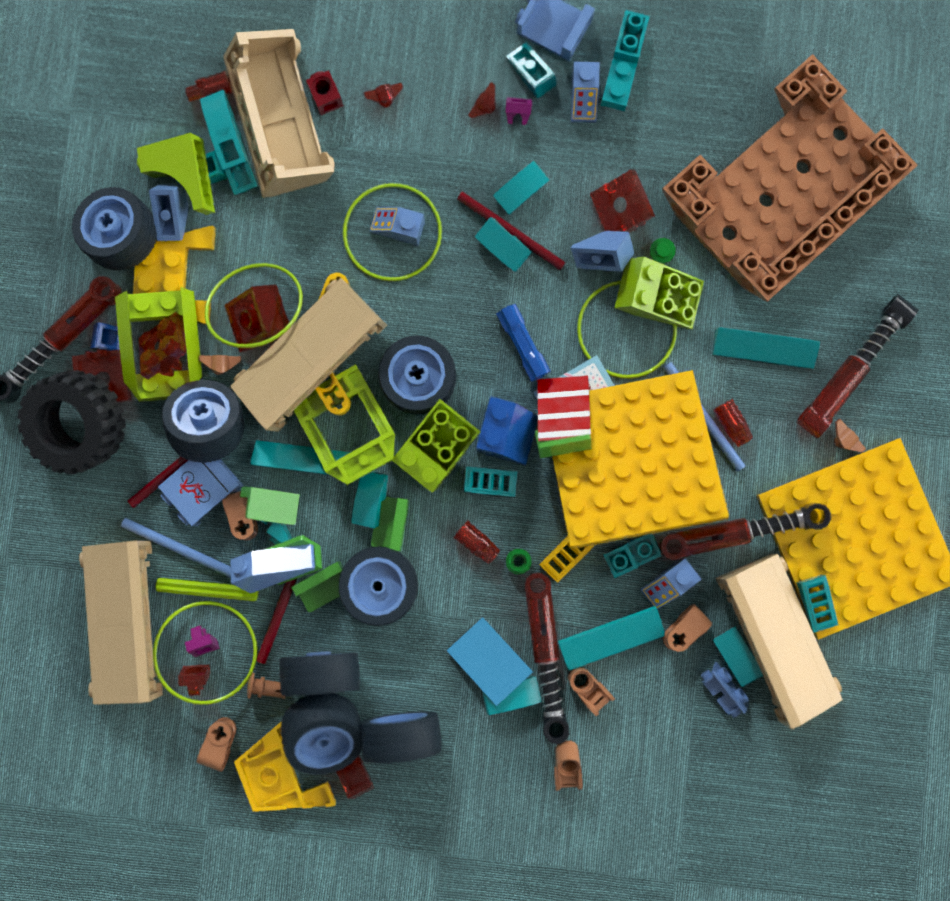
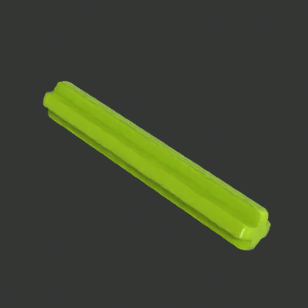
(204, 589)

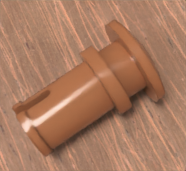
(263, 687)

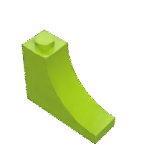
(184, 160)

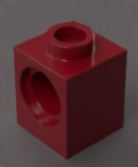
(328, 101)

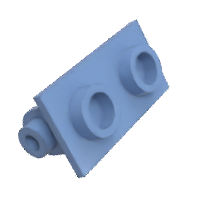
(733, 697)

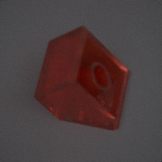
(256, 315)

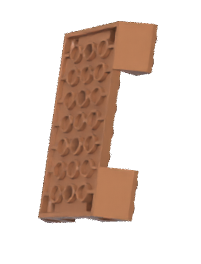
(806, 207)

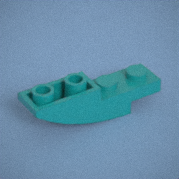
(625, 60)
(228, 142)

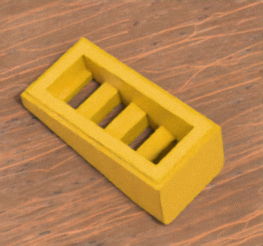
(565, 569)

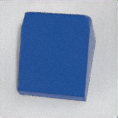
(105, 337)

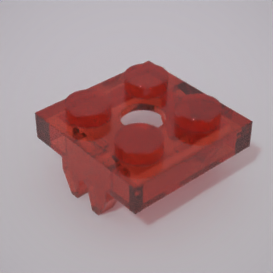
(637, 209)
(172, 346)
(108, 362)

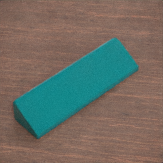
(765, 347)
(289, 457)
(611, 638)

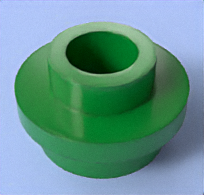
(510, 561)

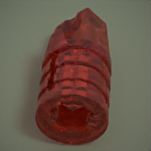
(209, 85)
(733, 422)
(476, 542)

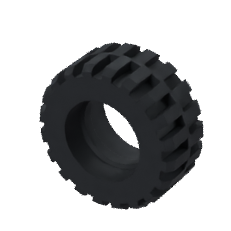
(45, 434)

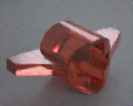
(384, 94)
(485, 103)

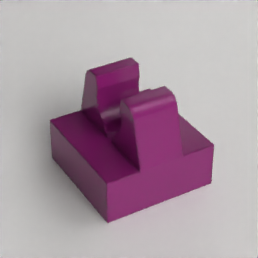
(519, 106)
(201, 642)

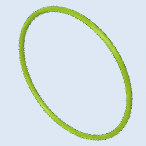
(392, 278)
(265, 341)
(609, 372)
(176, 613)

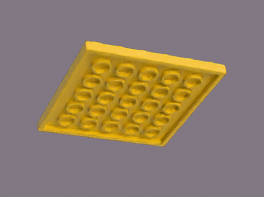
(646, 464)
(879, 539)

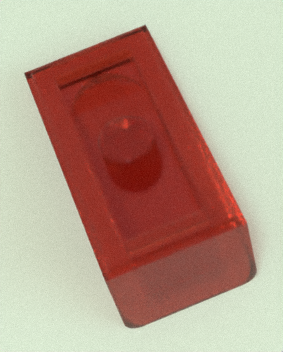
(355, 779)

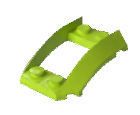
(149, 308)
(367, 457)

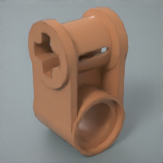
(235, 510)
(690, 625)
(592, 693)
(216, 747)
(567, 766)

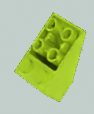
(658, 291)
(436, 446)

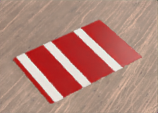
(563, 408)

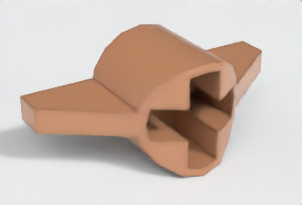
(219, 363)
(847, 438)

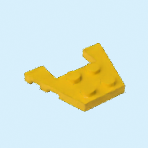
(167, 265)
(272, 781)

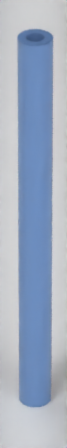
(715, 431)
(176, 547)

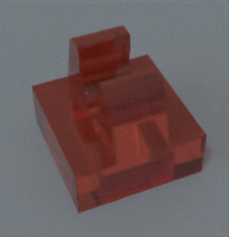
(194, 678)

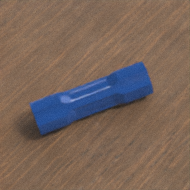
(515, 327)

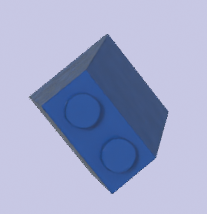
(507, 431)

